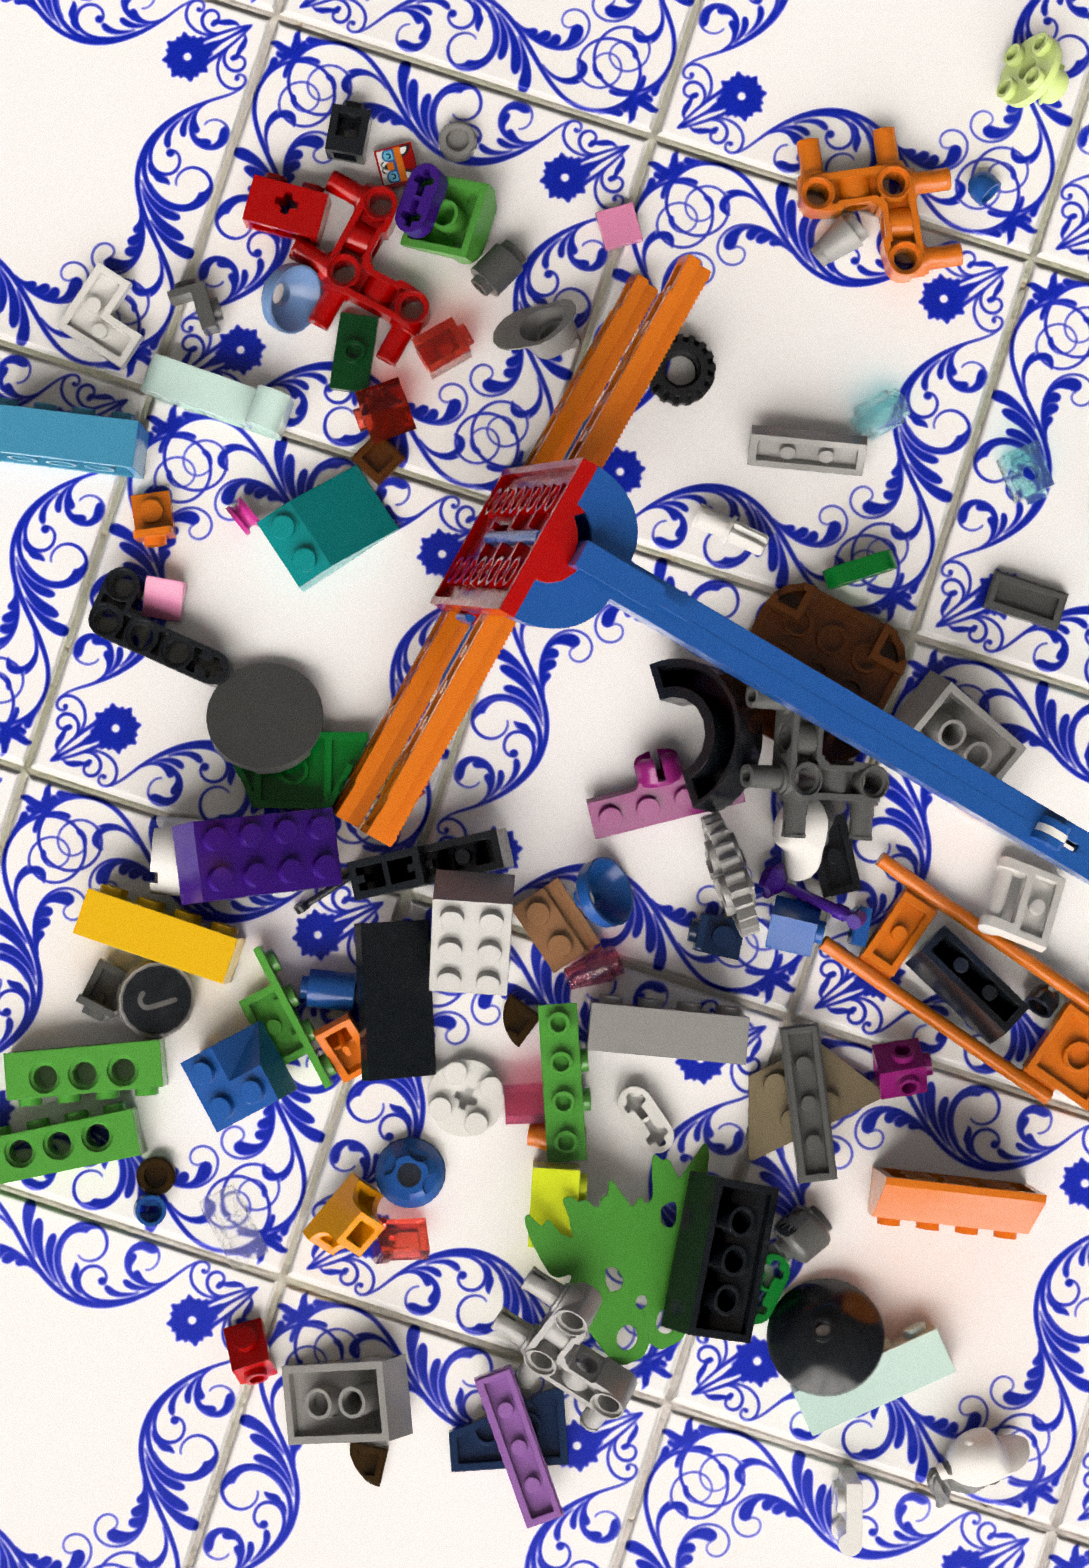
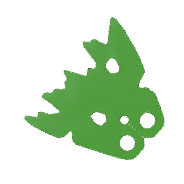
(632, 1243)

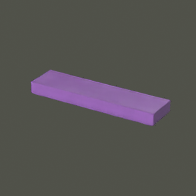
(519, 1446)

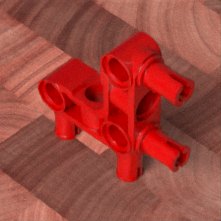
(357, 250)

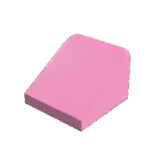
(163, 598)

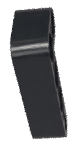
(163, 638)

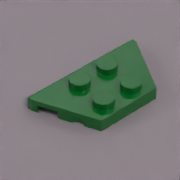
(314, 781)

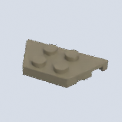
(768, 1104)

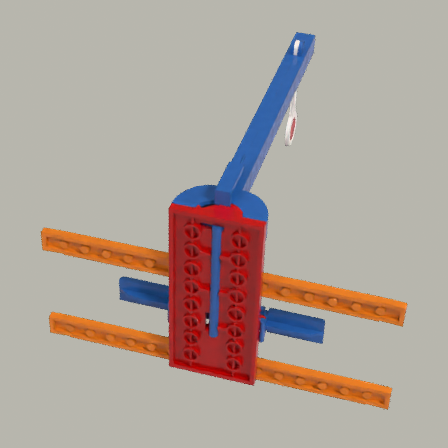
(562, 546)

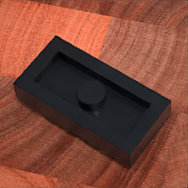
(838, 865)

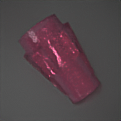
(595, 968)

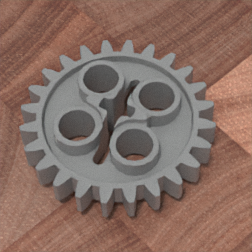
(730, 876)

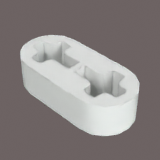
(637, 1124)

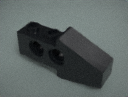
(418, 865)

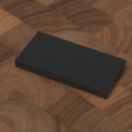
(394, 1000)

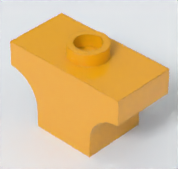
(347, 1218)

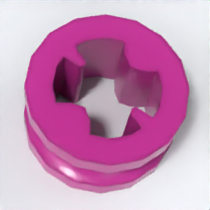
(243, 516)

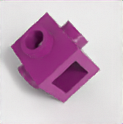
(901, 1068)

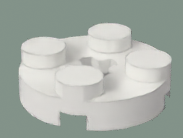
(486, 1089)

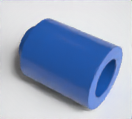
(329, 990)

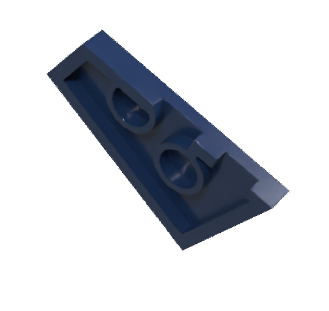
(476, 1448)

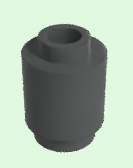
(498, 268)

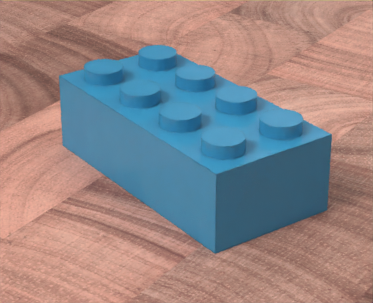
(73, 439)

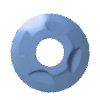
(298, 299)

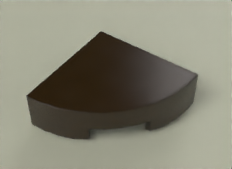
(518, 1019)
(369, 1460)

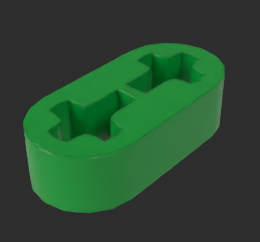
(860, 569)
(774, 1288)

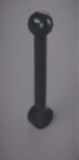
(305, 904)

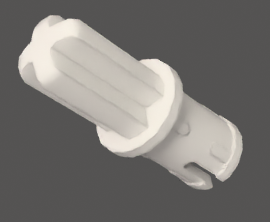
(730, 530)

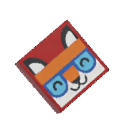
(395, 164)

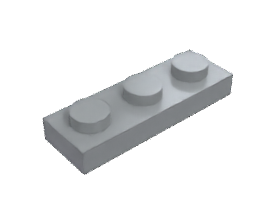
(807, 450)

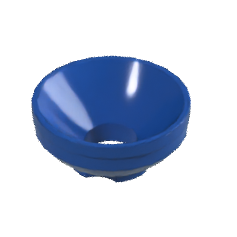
(610, 891)
(413, 1151)

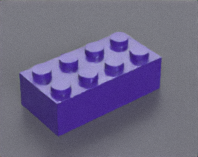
(256, 855)

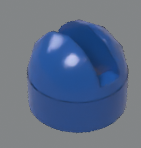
(983, 187)
(149, 1218)

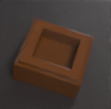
(378, 460)

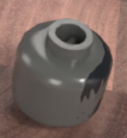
(802, 1233)

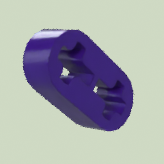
(421, 200)

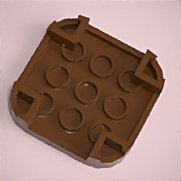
(836, 643)

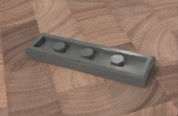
(808, 1103)

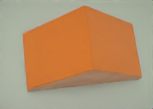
(342, 1045)

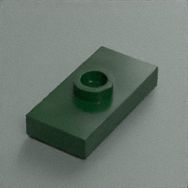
(354, 352)

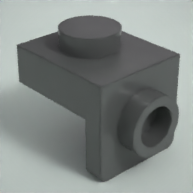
(207, 308)
(101, 990)

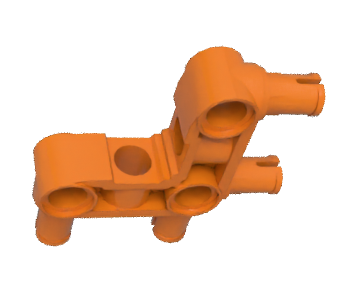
(863, 190)

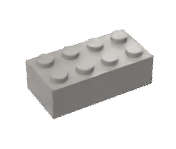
(667, 1031)

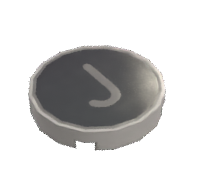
(155, 999)

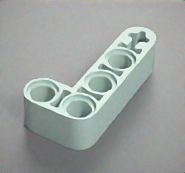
(250, 408)

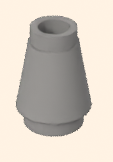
(839, 240)

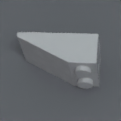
(960, 725)
(347, 1400)

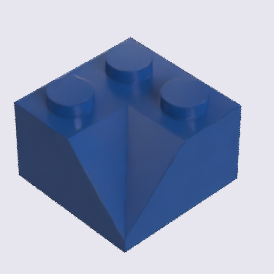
(239, 1076)

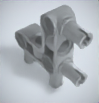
(557, 1351)

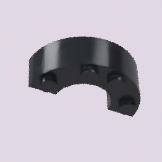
(730, 728)

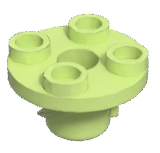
(1033, 72)

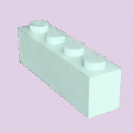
(904, 1367)

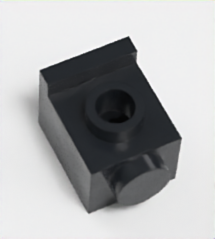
(344, 117)

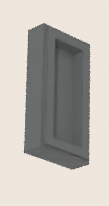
(1025, 600)

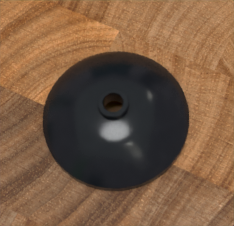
(829, 1362)

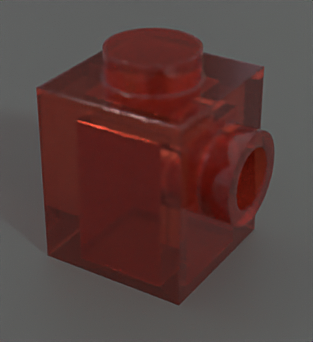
(443, 347)
(384, 411)

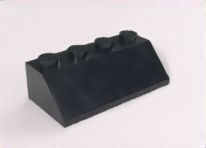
(720, 1257)

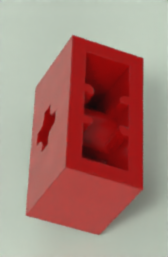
(265, 213)

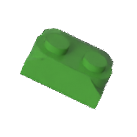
(461, 223)

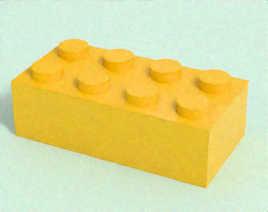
(158, 935)

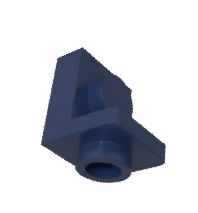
(715, 936)

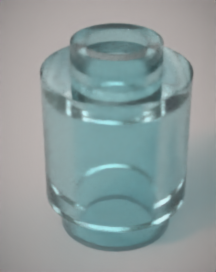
(880, 414)

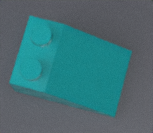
(327, 527)

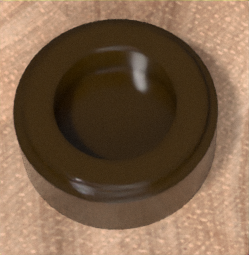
(156, 1175)

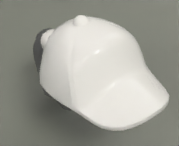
(804, 855)
(976, 1461)

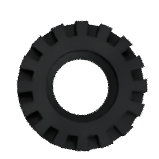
(703, 378)

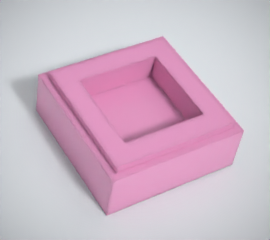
(619, 226)

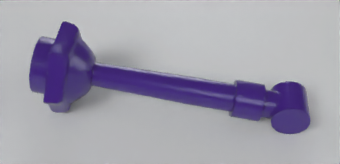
(775, 881)

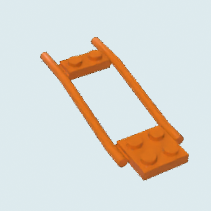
(1062, 1052)

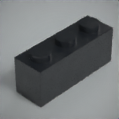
(967, 985)

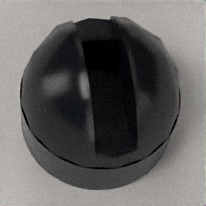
(1043, 1001)

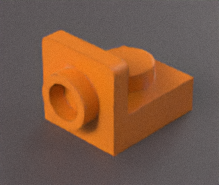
(153, 518)

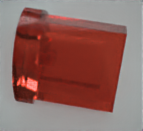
(401, 1240)

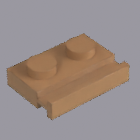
(555, 925)

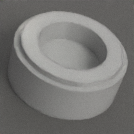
(457, 141)

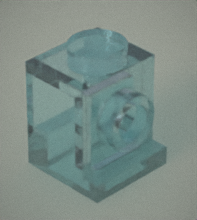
(1012, 466)

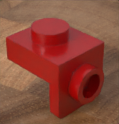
(249, 1352)

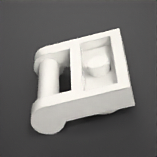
(1034, 907)
(848, 1497)

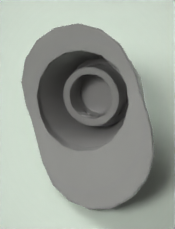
(542, 329)

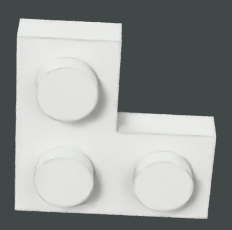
(92, 319)

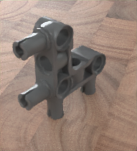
(799, 749)

